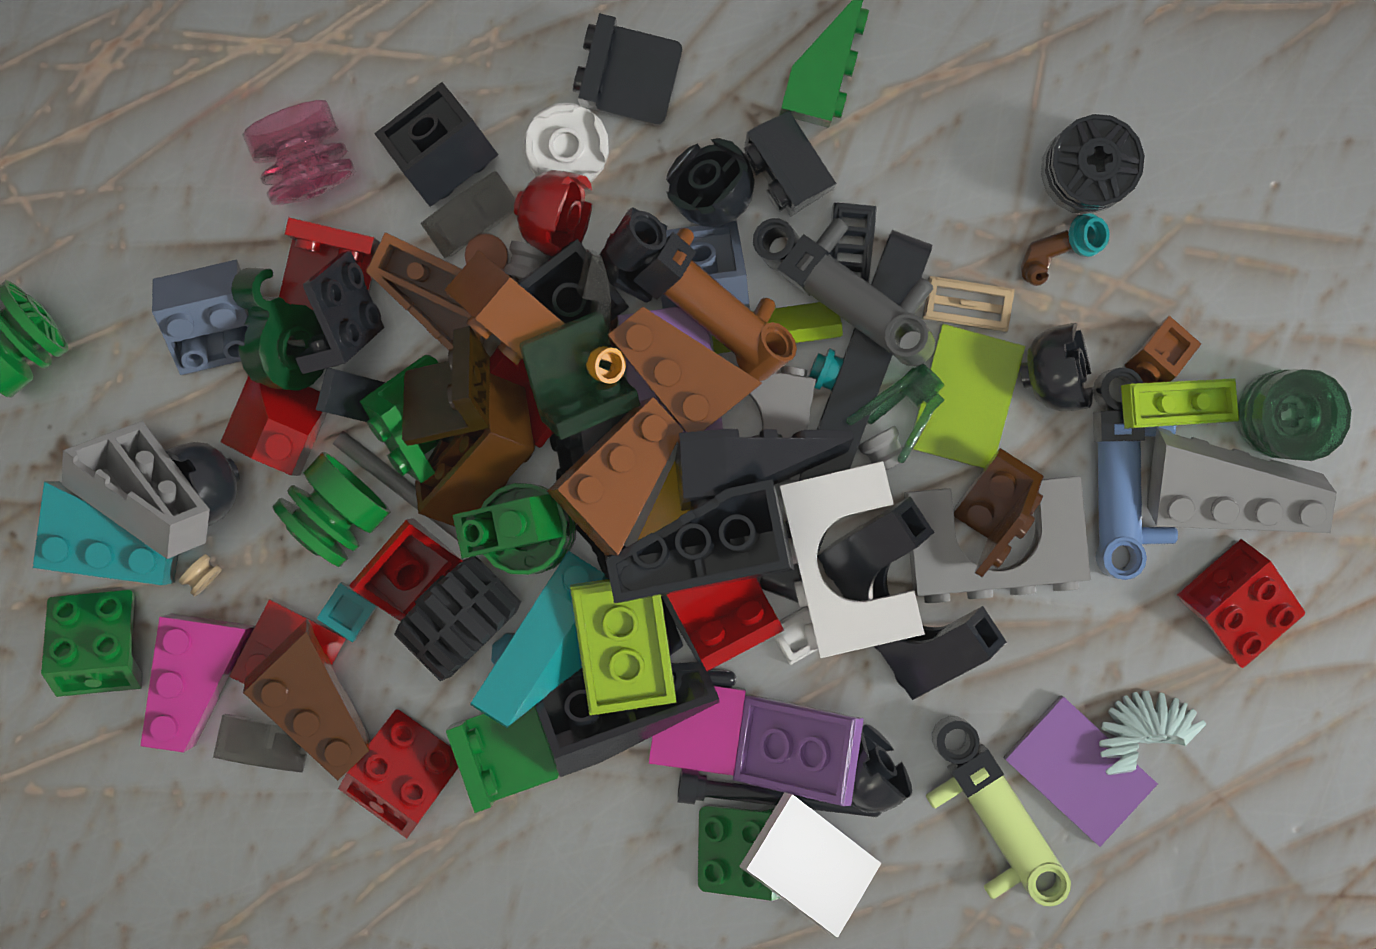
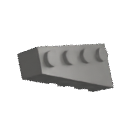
(1229, 489)

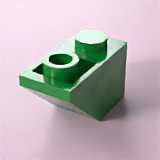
(507, 525)

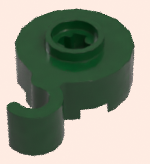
(274, 334)

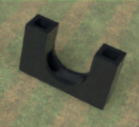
(860, 570)

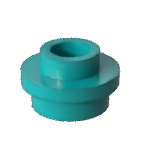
(1088, 235)
(826, 369)

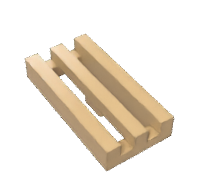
(1004, 310)

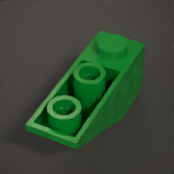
(817, 75)

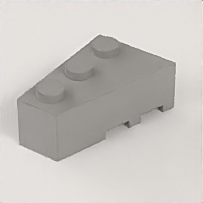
(138, 488)

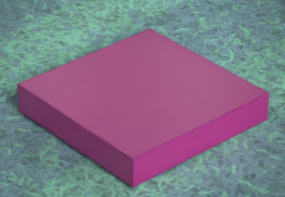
(705, 740)

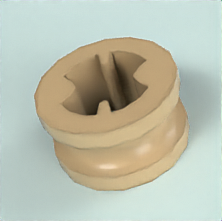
(200, 575)

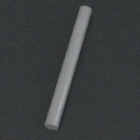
(383, 473)

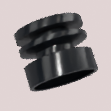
(1079, 185)

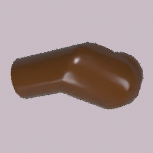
(1040, 254)

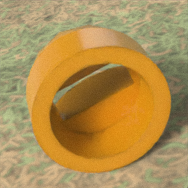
(609, 355)

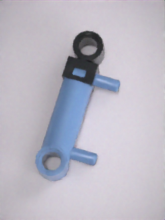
(1121, 482)

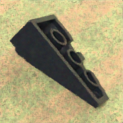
(586, 739)

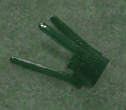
(918, 387)

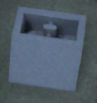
(200, 316)

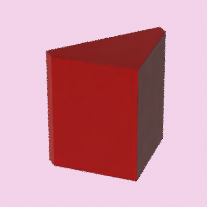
(404, 569)

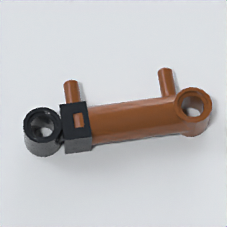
(669, 270)

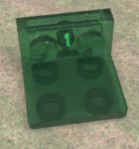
(560, 382)

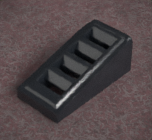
(862, 212)

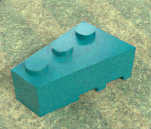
(86, 542)

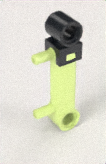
(1002, 813)

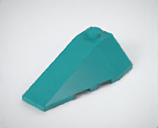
(541, 650)

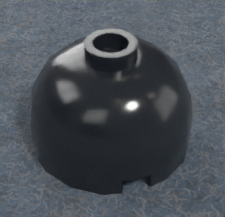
(711, 183)
(1058, 369)
(209, 474)
(878, 781)

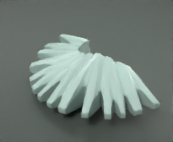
(1142, 723)

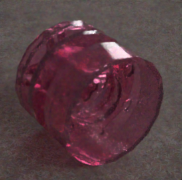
(296, 145)

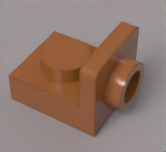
(1164, 353)

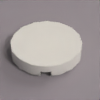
(566, 140)

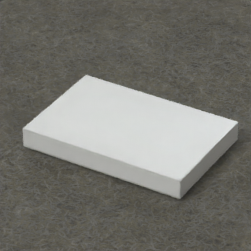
(810, 864)

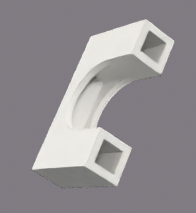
(838, 622)

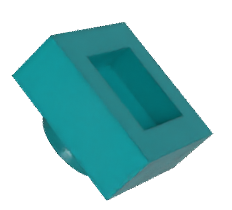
(346, 612)

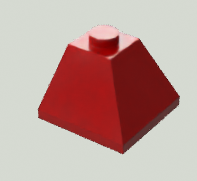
(275, 426)

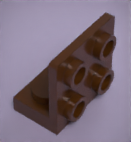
(1000, 506)

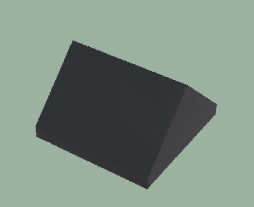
(557, 283)

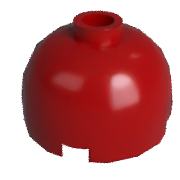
(553, 210)

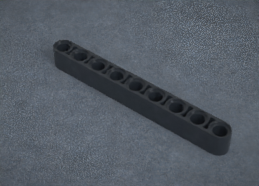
(860, 376)

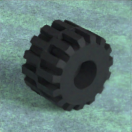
(457, 617)

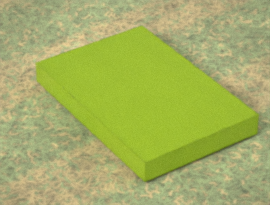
(977, 395)
(621, 649)

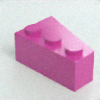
(187, 677)

